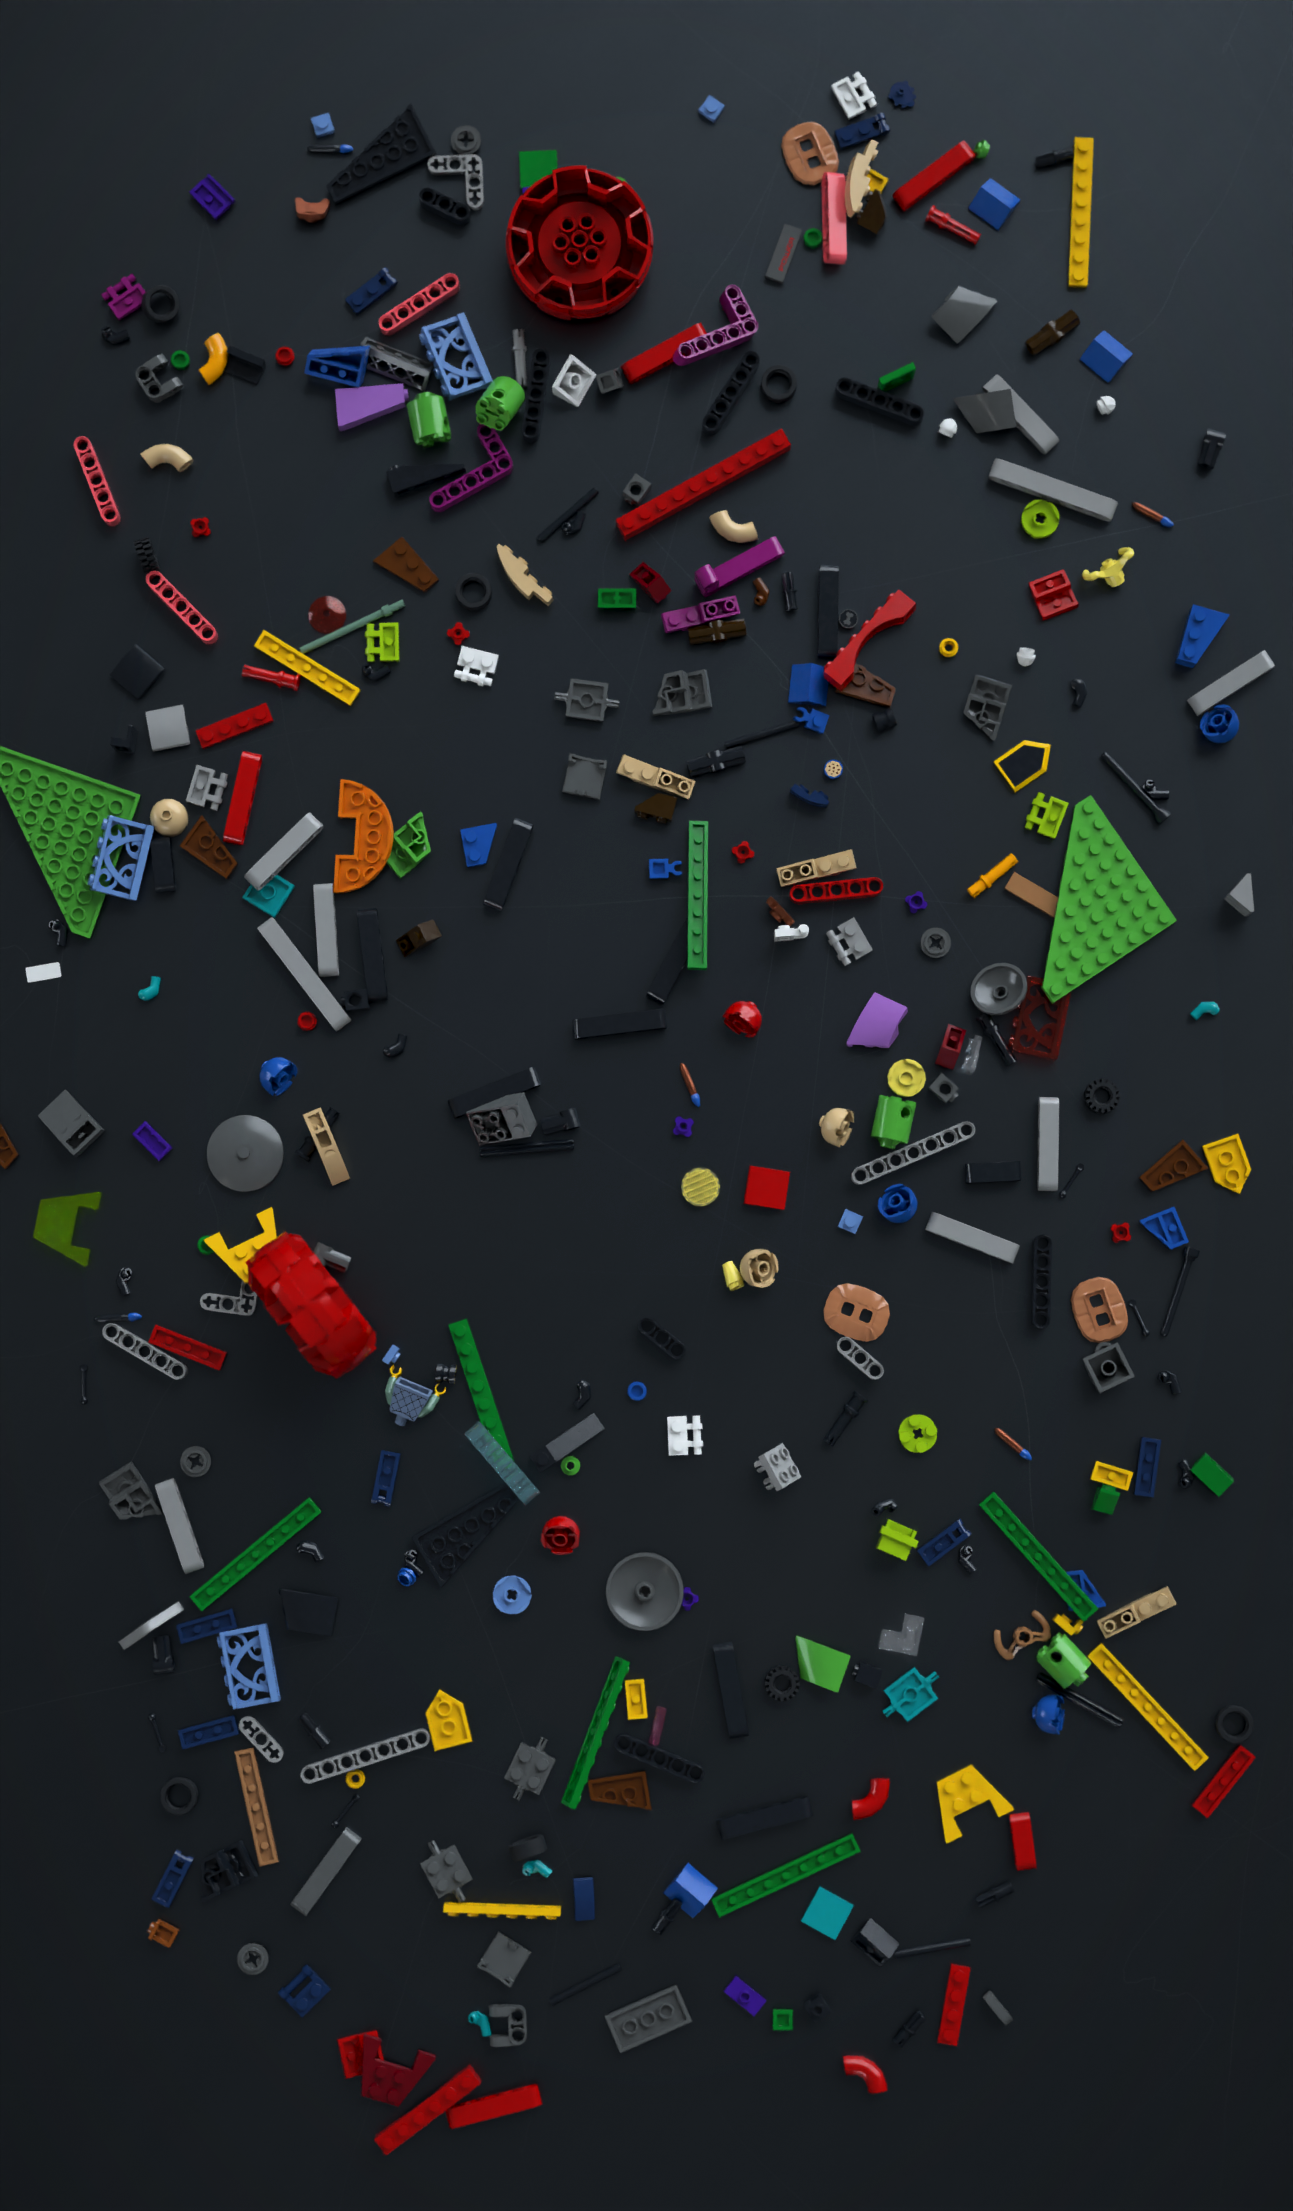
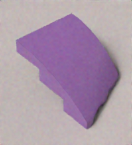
(877, 1023)

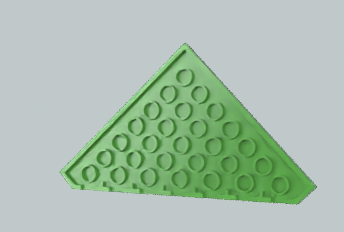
(62, 824)
(1101, 906)

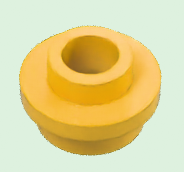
(948, 641)
(351, 1783)

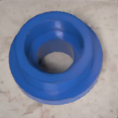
(406, 1576)

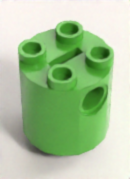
(499, 403)
(429, 419)
(893, 1121)
(1069, 1666)

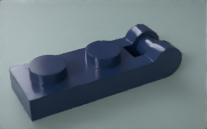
(861, 131)
(371, 291)
(386, 1477)
(943, 1542)
(172, 1879)

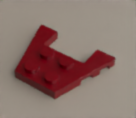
(387, 2080)

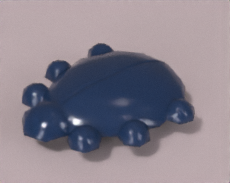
(902, 94)

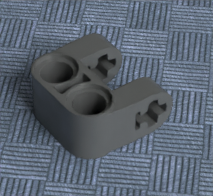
(151, 367)
(506, 2010)

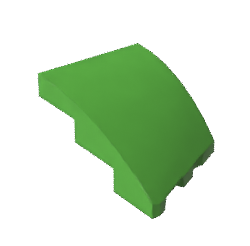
(409, 846)
(821, 1664)

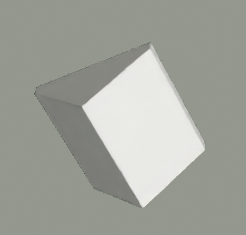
(573, 381)

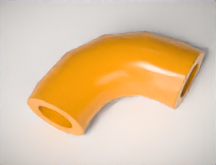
(217, 359)

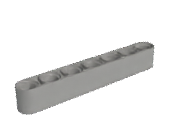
(1053, 489)
(304, 974)
(920, 1146)
(358, 1762)

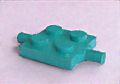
(910, 1694)

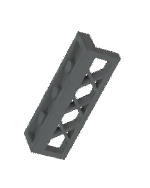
(399, 359)

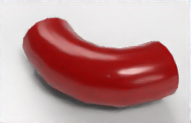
(873, 1801)
(867, 2070)

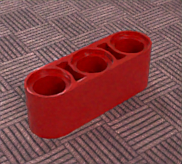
(1022, 1841)

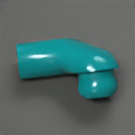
(151, 991)
(1205, 1007)
(534, 1867)
(481, 2020)

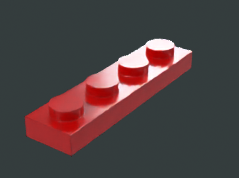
(234, 725)
(187, 1347)
(1223, 1781)
(953, 2004)

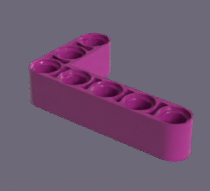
(721, 335)
(476, 474)
(712, 580)

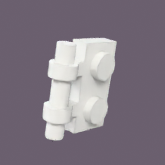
(849, 98)
(477, 660)
(786, 933)
(677, 1435)

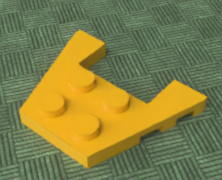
(238, 1255)
(962, 1792)

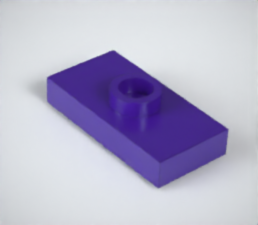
(152, 1141)
(745, 1995)

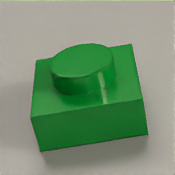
(782, 2019)

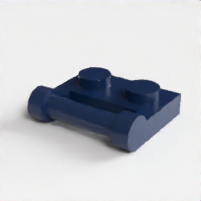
(309, 1995)

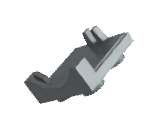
(584, 776)
(504, 1959)

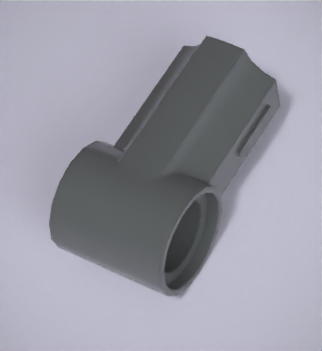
(332, 1258)

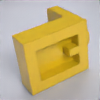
(1064, 1622)

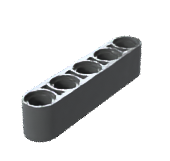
(326, 1871)

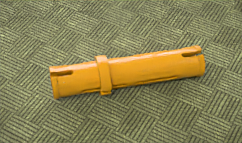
(995, 873)

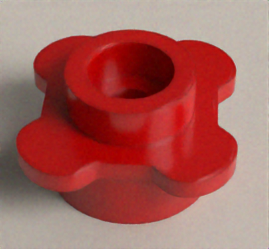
(195, 523)
(458, 638)
(744, 846)
(1118, 1237)

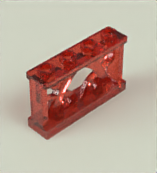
(1052, 1042)

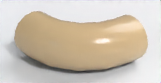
(167, 454)
(732, 531)

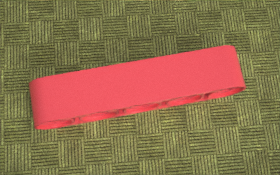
(834, 218)
(423, 296)
(97, 472)
(177, 599)

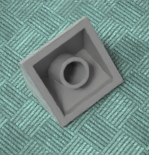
(1242, 896)

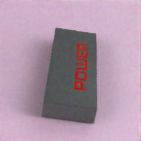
(783, 253)

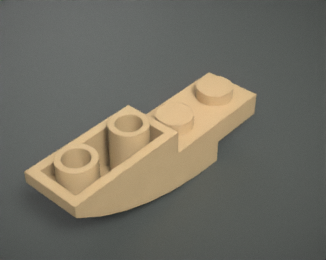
(856, 179)
(516, 571)
(655, 777)
(816, 868)
(326, 1146)
(1136, 1612)

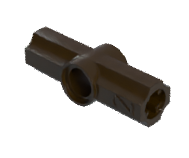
(1052, 332)
(717, 631)

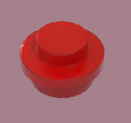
(284, 356)
(307, 1021)

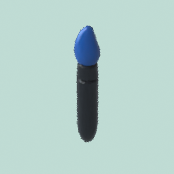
(330, 148)
(118, 1317)

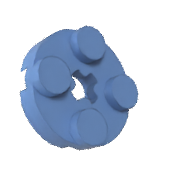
(510, 1605)

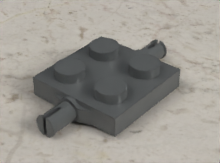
(586, 700)
(530, 1768)
(446, 1871)

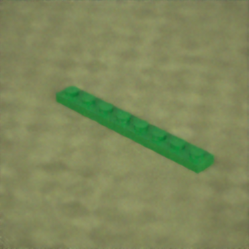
(697, 895)
(478, 1382)
(255, 1554)
(1039, 1556)
(595, 1732)
(785, 1875)

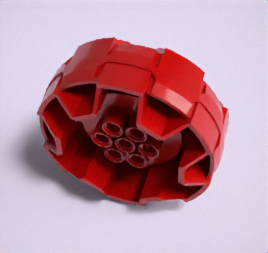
(584, 285)
(320, 1314)

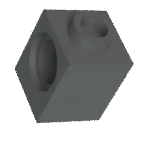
(609, 380)
(636, 482)
(943, 1080)

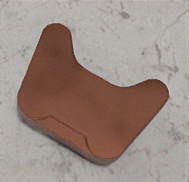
(311, 211)
(778, 912)

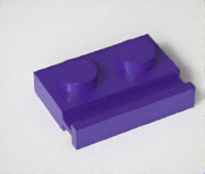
(212, 196)

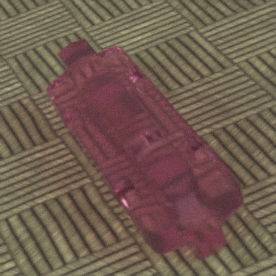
(657, 1725)

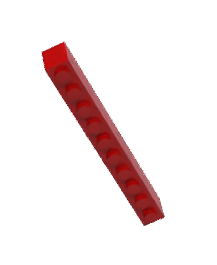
(703, 484)

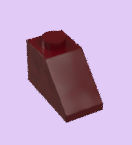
(650, 582)
(950, 1047)

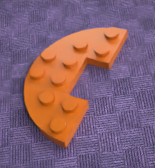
(372, 837)

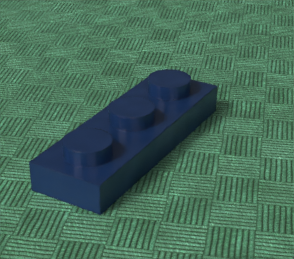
(1147, 1467)
(206, 1626)
(208, 1732)

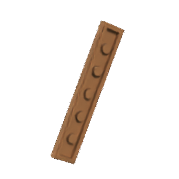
(256, 1806)

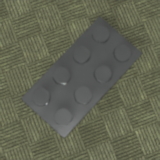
(648, 2018)

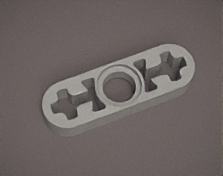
(247, 1732)

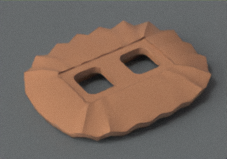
(822, 148)
(861, 1299)
(1112, 1305)

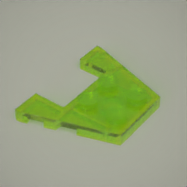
(57, 1222)

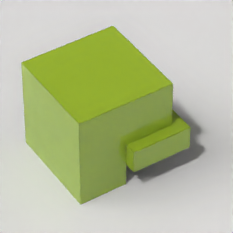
(897, 1539)

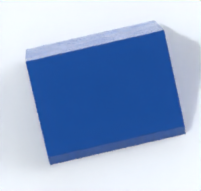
(993, 203)
(1105, 356)
(808, 685)
(691, 1889)

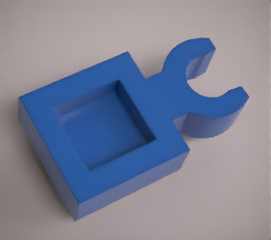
(813, 720)
(660, 868)

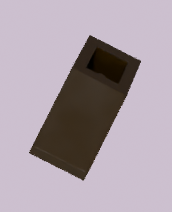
(874, 213)
(658, 806)
(418, 937)

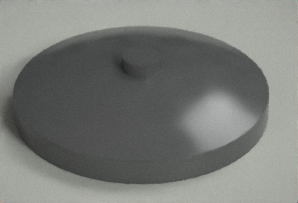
(245, 1153)
(644, 1591)

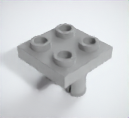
(778, 1467)

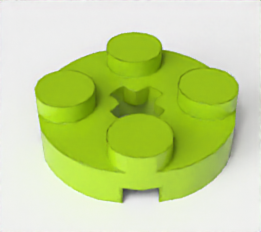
(1038, 529)
(907, 1437)

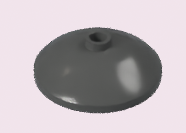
(998, 980)

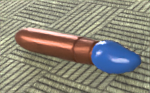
(1152, 514)
(690, 1085)
(1013, 1444)

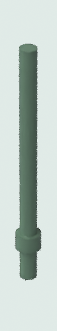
(385, 611)

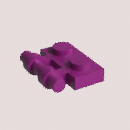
(126, 302)

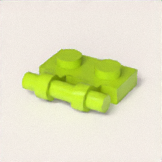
(389, 642)
(1052, 818)

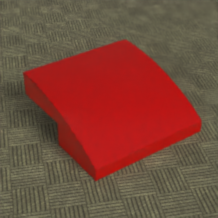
(1053, 594)
(766, 1187)
(351, 2053)

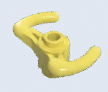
(1111, 569)

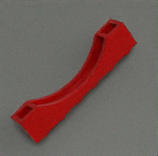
(894, 612)
(428, 2110)

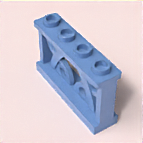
(464, 333)
(142, 841)
(270, 1684)

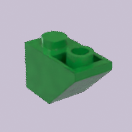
(1105, 1499)

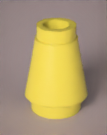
(732, 1276)

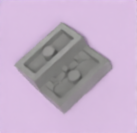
(167, 728)

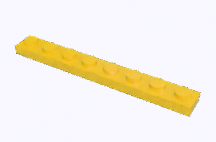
(1080, 212)
(1147, 1706)

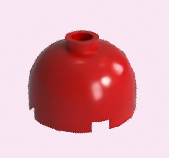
(743, 1017)
(560, 1535)

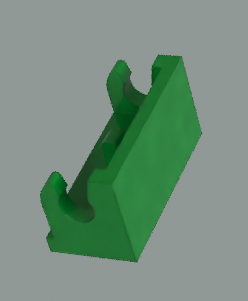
(616, 597)
(1212, 1474)

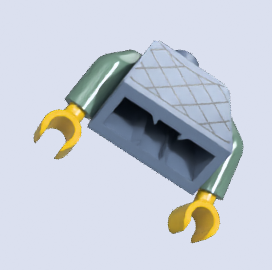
(409, 1399)

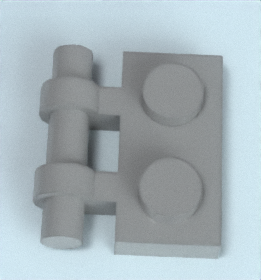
(201, 785)
(854, 939)

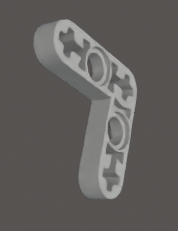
(464, 168)
(237, 1302)
(150, 1625)

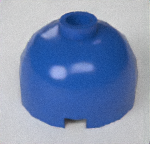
(1220, 724)
(276, 1075)
(898, 1204)
(1049, 1714)

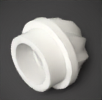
(1106, 405)
(948, 427)
(1025, 656)

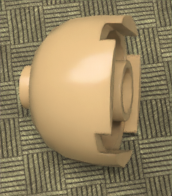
(169, 817)
(836, 1126)
(759, 1267)

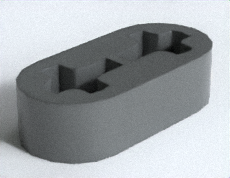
(998, 2008)

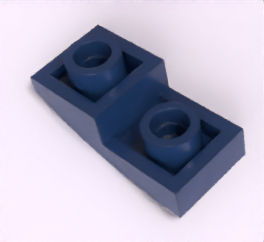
(816, 798)
(583, 1899)

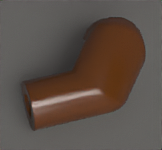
(762, 593)

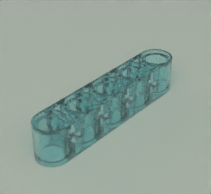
(502, 1463)

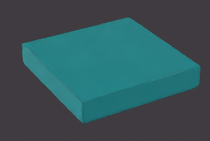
(271, 896)
(827, 1913)

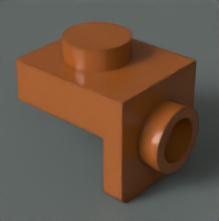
(162, 1932)

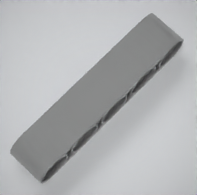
(1026, 419)
(1231, 683)
(283, 851)
(326, 930)
(1048, 1144)
(972, 1237)
(138, 1344)
(179, 1525)

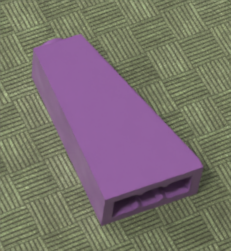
(367, 403)

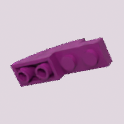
(701, 614)

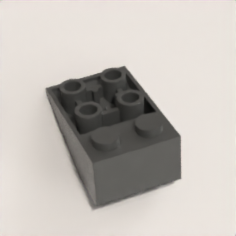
(502, 1119)
(71, 1123)

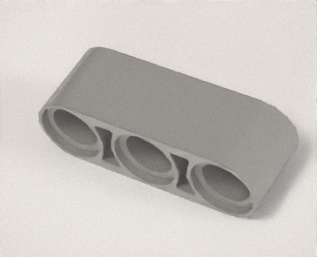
(869, 1360)

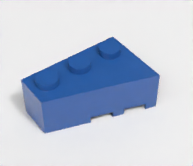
(340, 365)
(1198, 633)

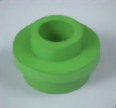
(981, 149)
(576, 1465)

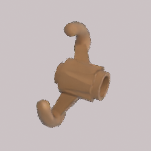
(1011, 1652)

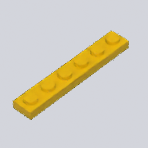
(307, 668)
(510, 1910)

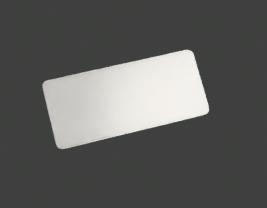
(43, 972)

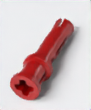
(942, 222)
(280, 679)

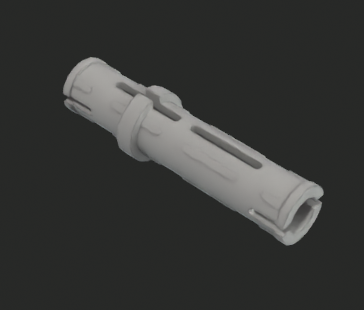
(519, 355)

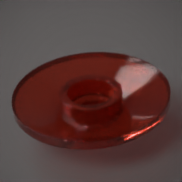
(333, 621)

